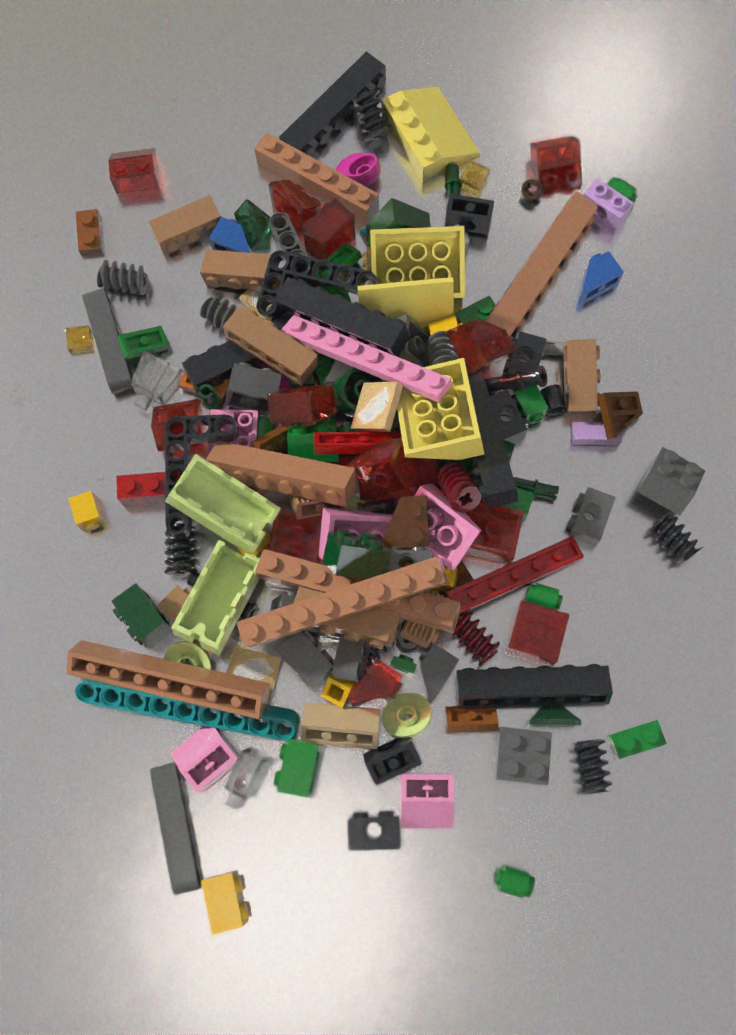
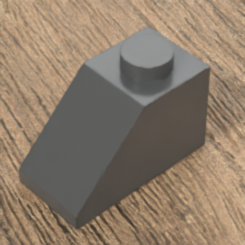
(435, 669)

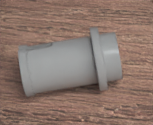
(554, 348)

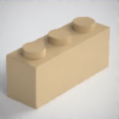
(340, 726)

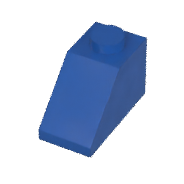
(229, 237)
(600, 275)

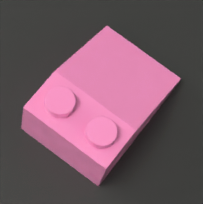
(353, 521)
(449, 530)

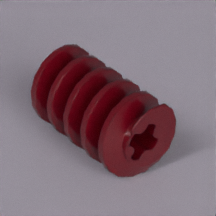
(458, 487)
(475, 639)

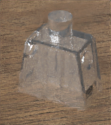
(155, 380)
(251, 767)

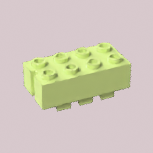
(223, 504)
(217, 598)

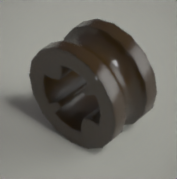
(525, 189)

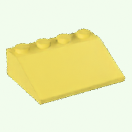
(427, 130)
(419, 255)
(419, 299)
(445, 427)

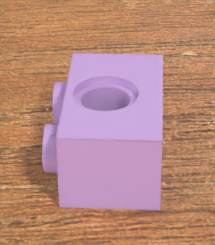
(612, 206)

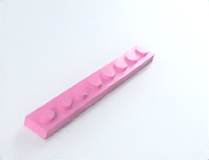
(368, 359)

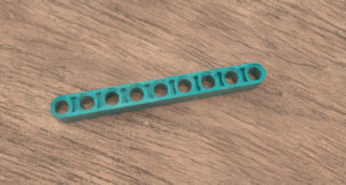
(176, 710)

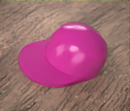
(361, 168)

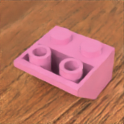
(247, 424)
(204, 758)
(427, 801)

